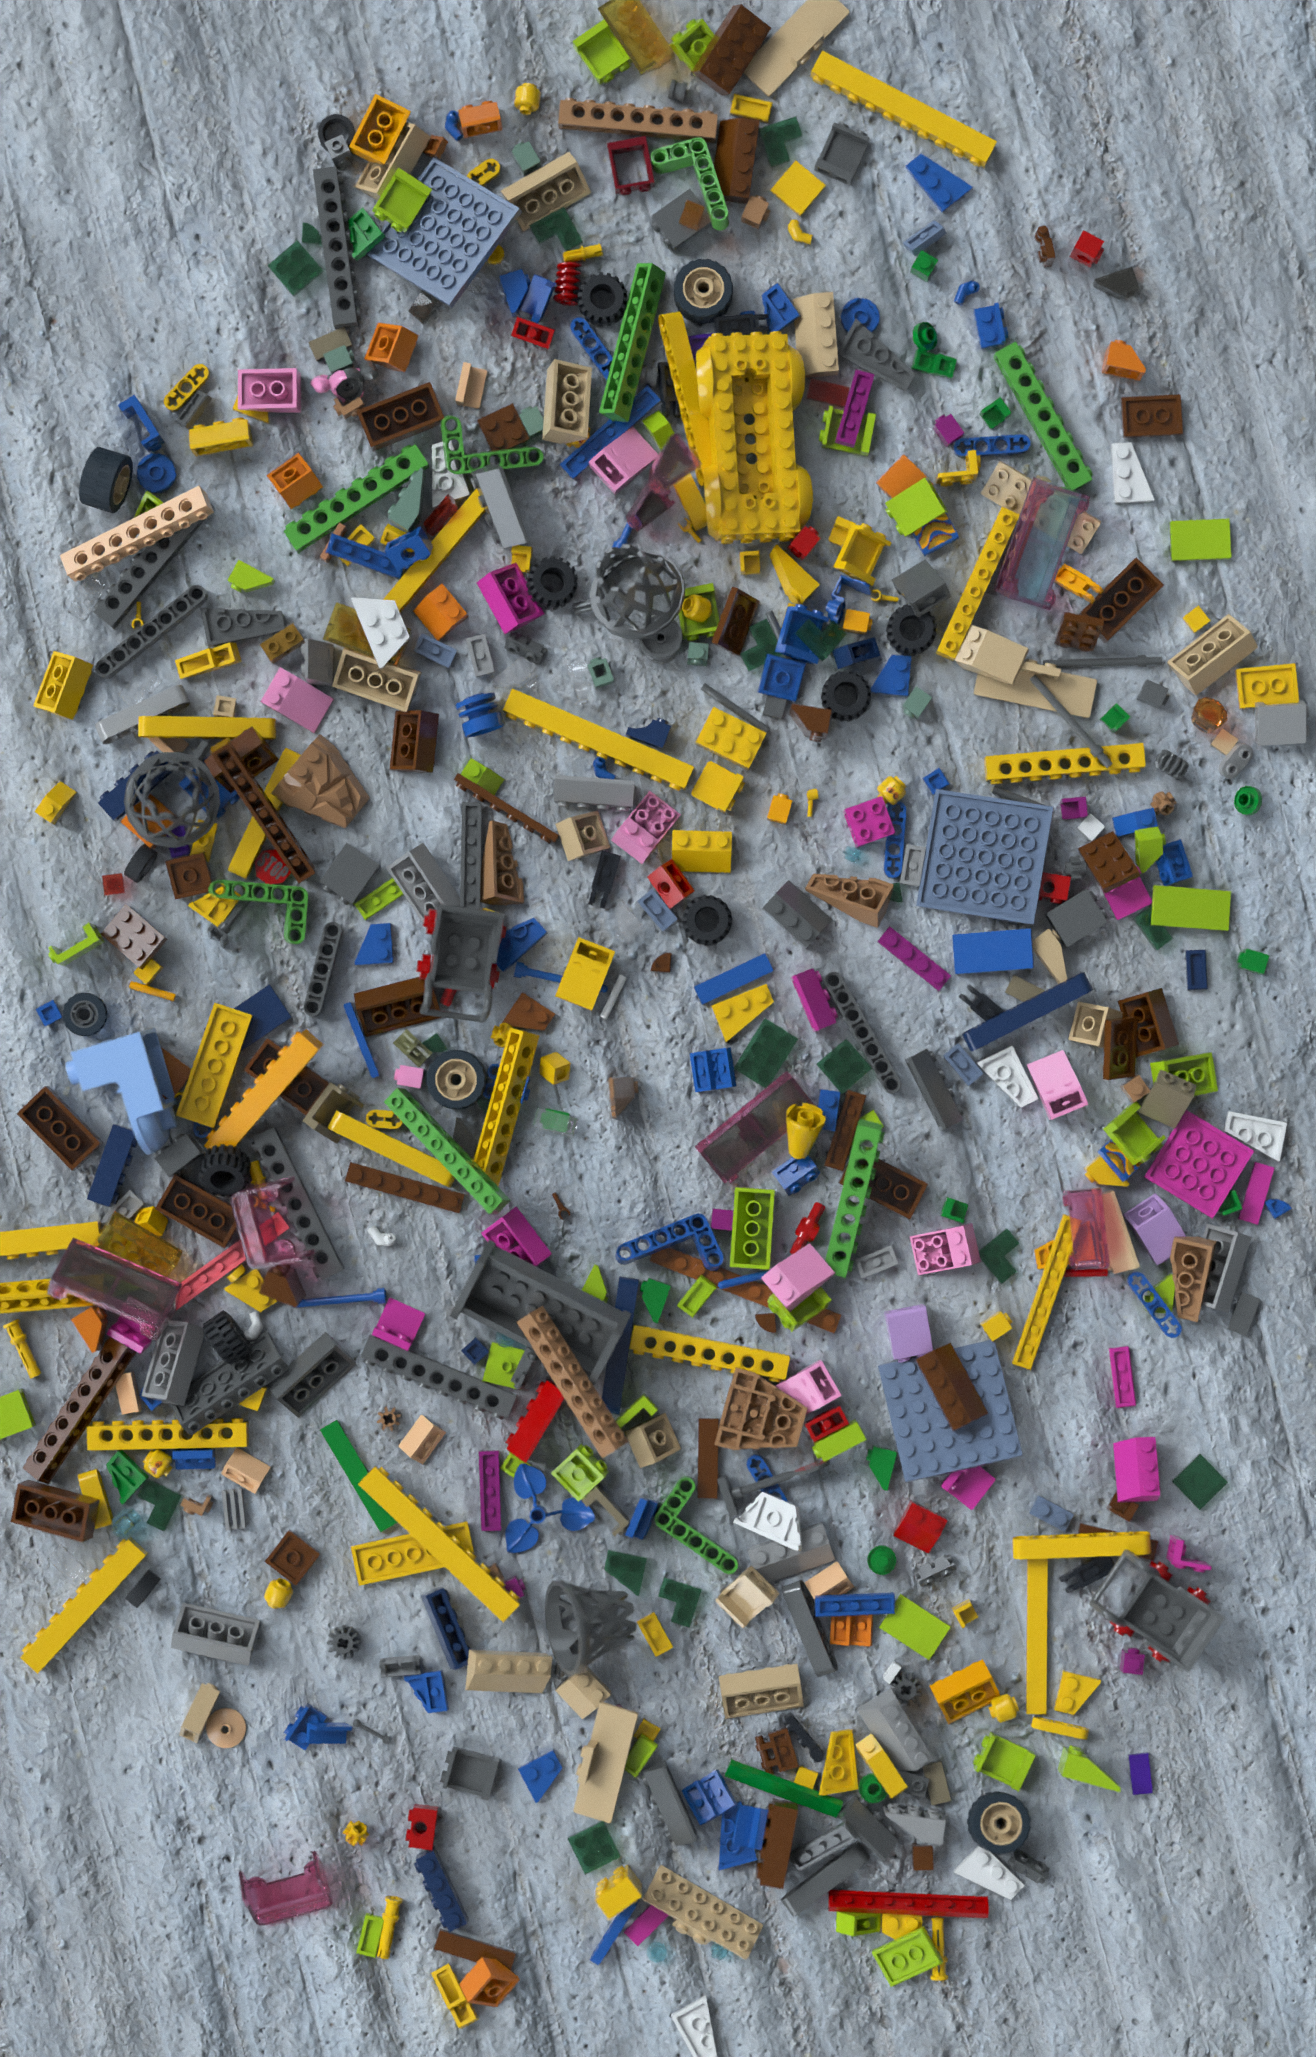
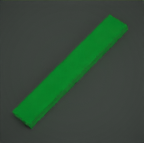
(355, 1471)
(783, 1788)

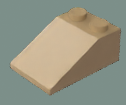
(991, 655)

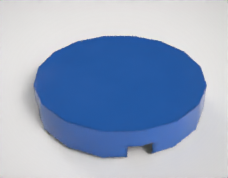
(862, 310)
(156, 473)

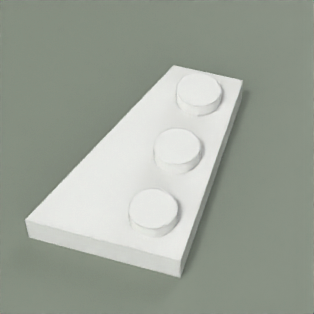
(1009, 1075)

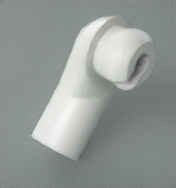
(381, 1239)
(256, 1327)

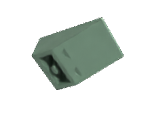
(408, 510)

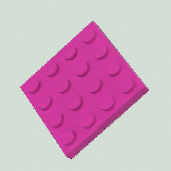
(1199, 1164)

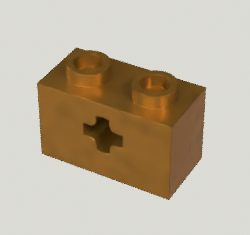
(282, 643)

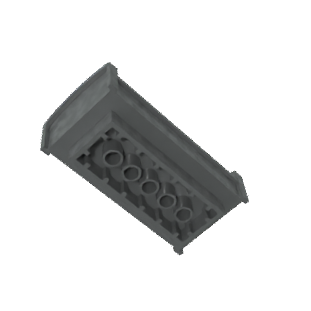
(508, 1289)

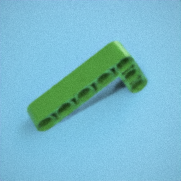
(704, 175)
(484, 457)
(268, 897)
(690, 1532)

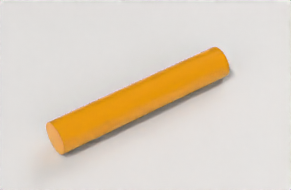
(152, 991)

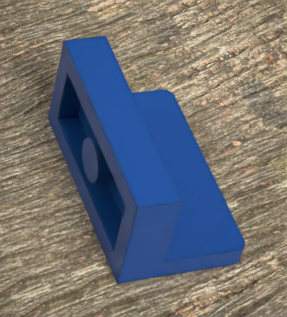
(538, 297)
(327, 1732)
(750, 1827)

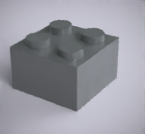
(179, 1154)

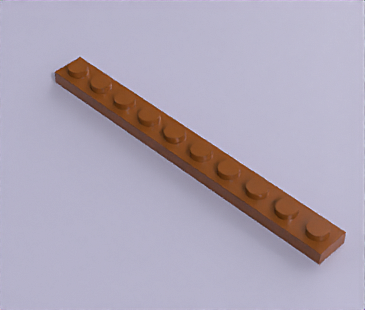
(751, 1291)

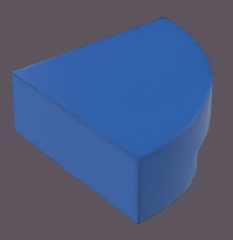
(1277, 1207)

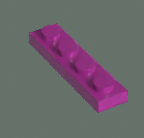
(854, 408)
(913, 958)
(490, 1490)

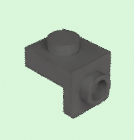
(339, 151)

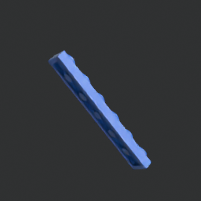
(611, 430)

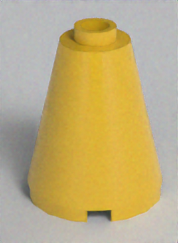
(803, 1128)

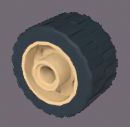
(708, 276)
(105, 480)
(441, 1074)
(1014, 1825)

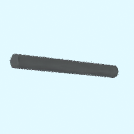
(734, 708)

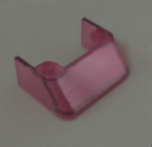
(257, 1226)
(1087, 1228)
(287, 1896)

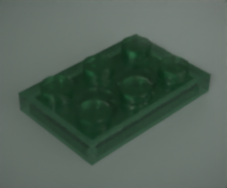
(765, 1053)

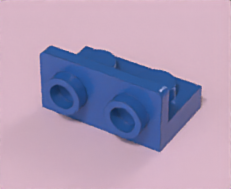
(990, 326)
(1173, 863)
(795, 1174)
(194, 1458)
(297, 1732)

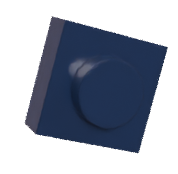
(475, 1350)

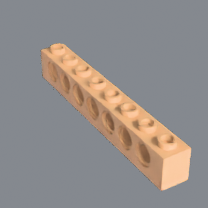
(91, 550)

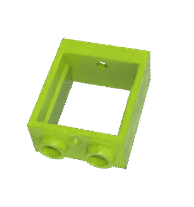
(839, 1441)

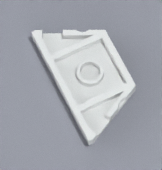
(382, 627)
(774, 1520)

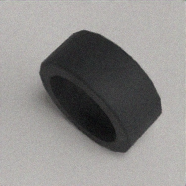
(331, 119)
(140, 863)
(143, 1588)

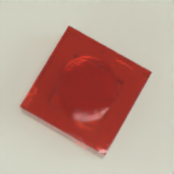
(113, 884)

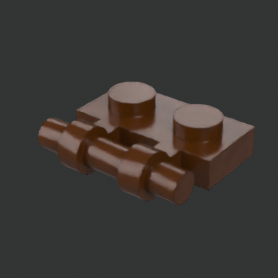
(1046, 254)
(782, 1749)

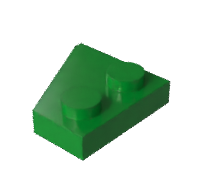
(364, 233)
(125, 1475)

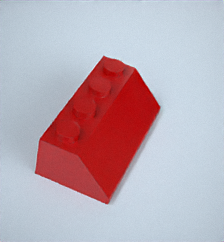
(536, 1420)

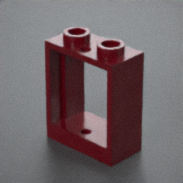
(626, 146)

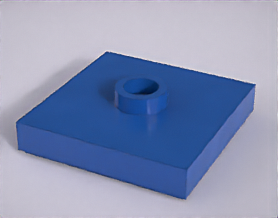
(781, 677)

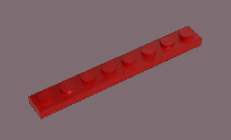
(908, 1903)

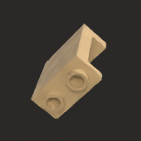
(747, 1596)

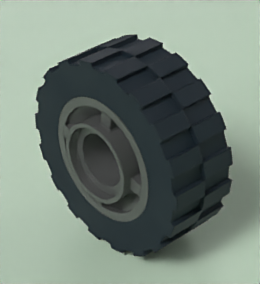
(72, 1011)

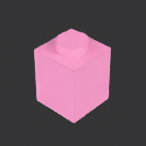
(409, 1076)

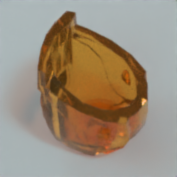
(1208, 715)

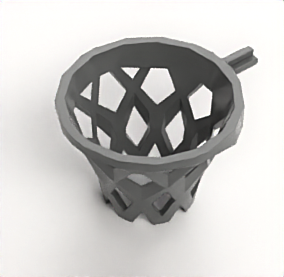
(608, 565)
(202, 773)
(587, 1618)

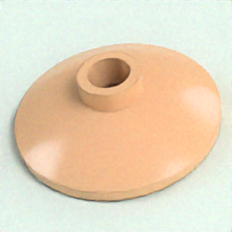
(231, 1719)

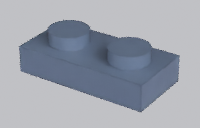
(924, 238)
(435, 650)
(657, 910)
(963, 1064)
(1051, 1513)

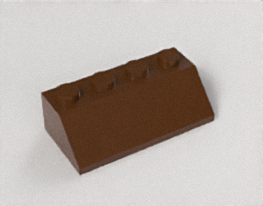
(736, 157)
(393, 1006)
(951, 1386)

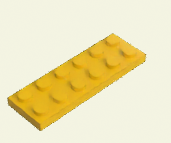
(214, 1065)
(401, 1555)

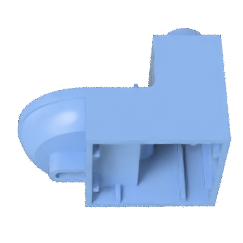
(143, 1078)

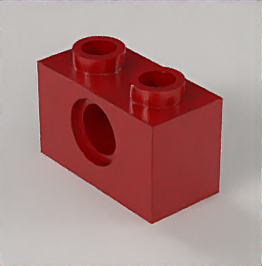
(1087, 249)
(533, 332)
(804, 542)
(670, 883)
(1060, 888)
(826, 1423)
(427, 1815)

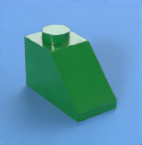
(654, 1296)
(881, 1462)

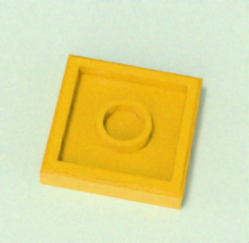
(797, 188)

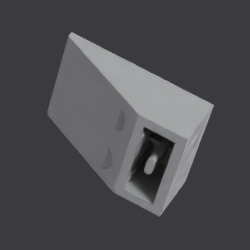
(318, 662)
(924, 1825)

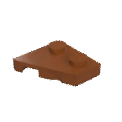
(529, 1014)

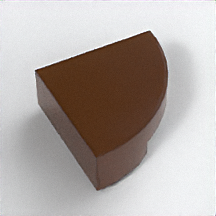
(662, 963)
(766, 1321)

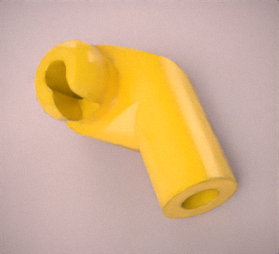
(797, 234)

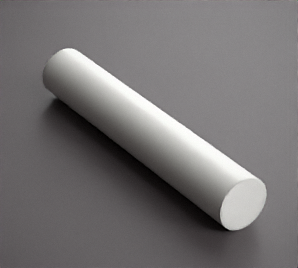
(613, 997)

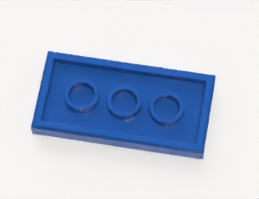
(993, 951)

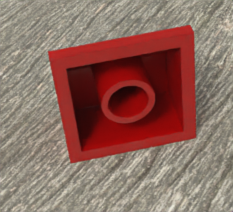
(920, 1527)

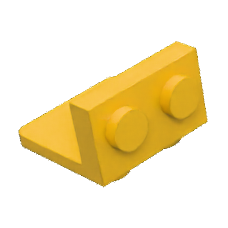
(964, 477)
(717, 787)

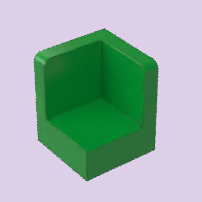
(995, 413)
(1115, 718)
(1230, 1204)
(954, 1209)

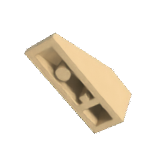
(1050, 953)

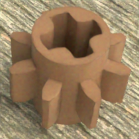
(1163, 803)
(383, 1419)

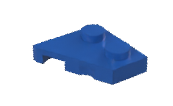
(779, 309)
(540, 1773)

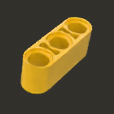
(692, 502)
(92, 1486)

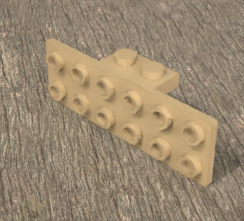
(794, 43)
(1009, 490)
(1071, 690)
(604, 1762)
(701, 1913)

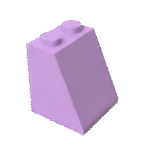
(1154, 1227)
(908, 1332)

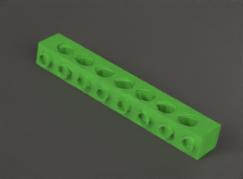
(632, 342)
(1016, 353)
(351, 509)
(865, 1131)
(447, 1151)

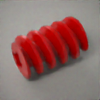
(565, 283)

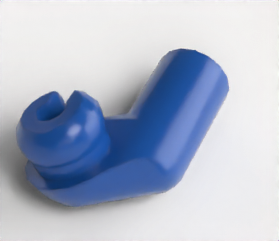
(451, 125)
(966, 289)
(600, 769)

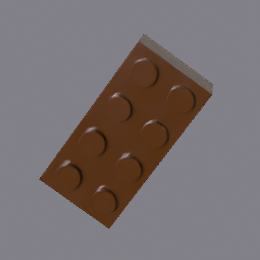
(731, 49)
(401, 416)
(1123, 598)
(302, 1091)
(60, 1128)
(893, 1188)
(198, 1210)
(55, 1510)
(777, 1844)

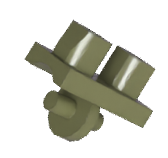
(412, 1048)

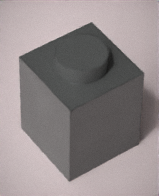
(1153, 694)

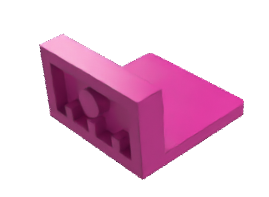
(868, 821)
(1128, 898)
(398, 1324)
(129, 1334)
(968, 1485)
(1177, 1549)

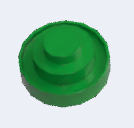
(925, 336)
(1248, 800)
(881, 1559)
(871, 1789)

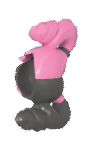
(354, 376)

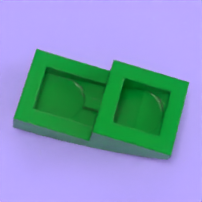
(934, 364)

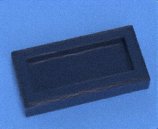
(1196, 969)

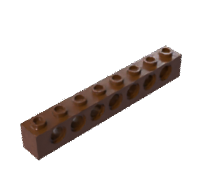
(262, 810)
(78, 1420)

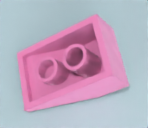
(269, 390)
(297, 700)
(798, 1276)

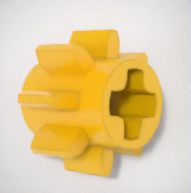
(500, 1034)
(356, 1833)

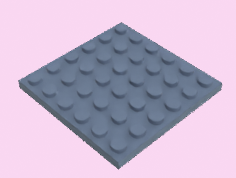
(448, 236)
(985, 856)
(921, 1430)

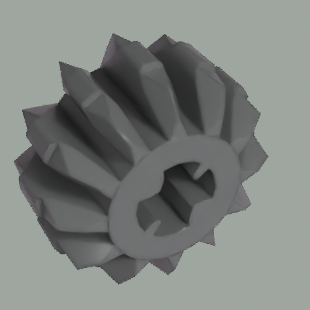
(1171, 764)
(352, 1642)
(913, 1689)

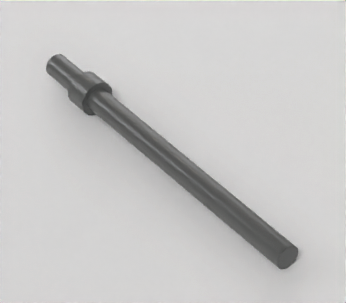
(1141, 661)
(1096, 750)

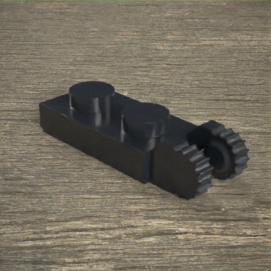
(739, 323)
(667, 391)
(604, 876)
(983, 1005)
(1088, 1572)
(804, 1738)

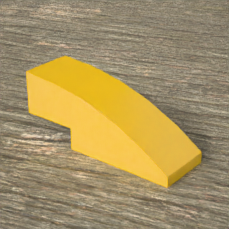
(208, 660)
(454, 1997)

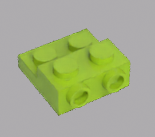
(692, 42)
(580, 1472)

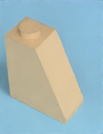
(199, 1712)

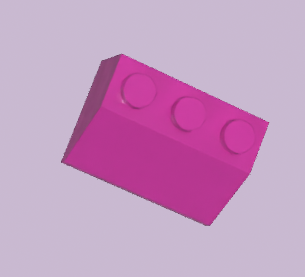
(508, 598)
(814, 999)
(517, 1237)
(1136, 1470)

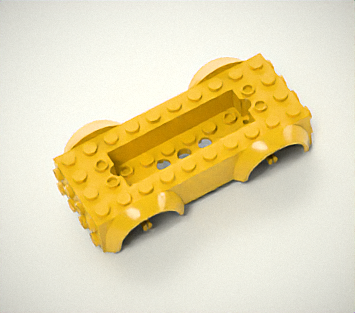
(766, 380)

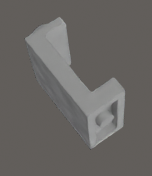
(1281, 723)

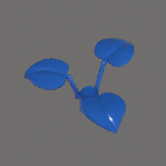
(527, 1483)

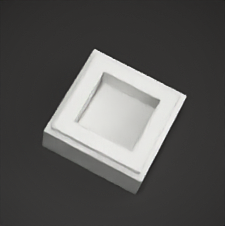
(1090, 827)
(891, 1672)

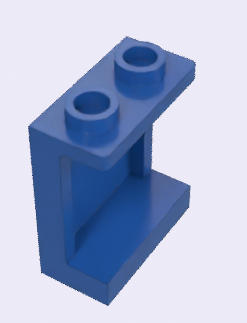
(133, 406)
(789, 643)
(225, 796)

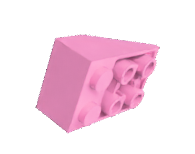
(623, 460)
(645, 827)
(1057, 1085)
(945, 1249)
(811, 1386)

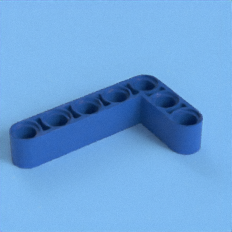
(673, 1239)

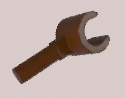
(560, 1206)

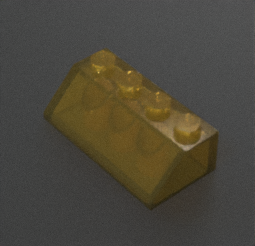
(637, 34)
(346, 631)
(137, 1245)

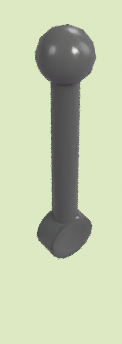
(386, 1739)

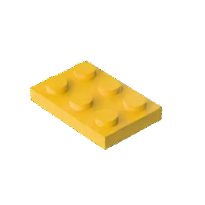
(1267, 684)

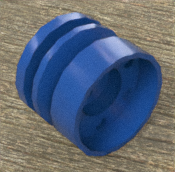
(479, 714)

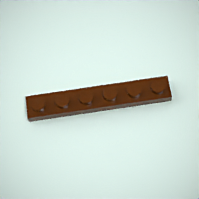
(512, 813)
(404, 1187)

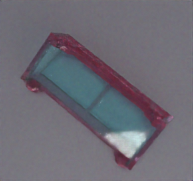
(1039, 543)

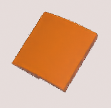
(900, 477)
(852, 1630)

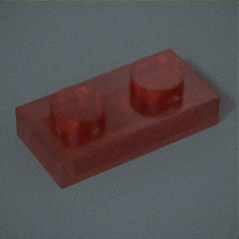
(828, 393)
(440, 515)

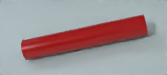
(1086, 1273)

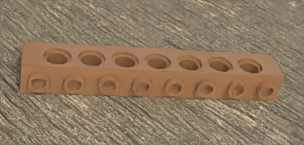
(629, 127)
(572, 1381)

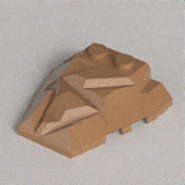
(322, 785)
(758, 1415)

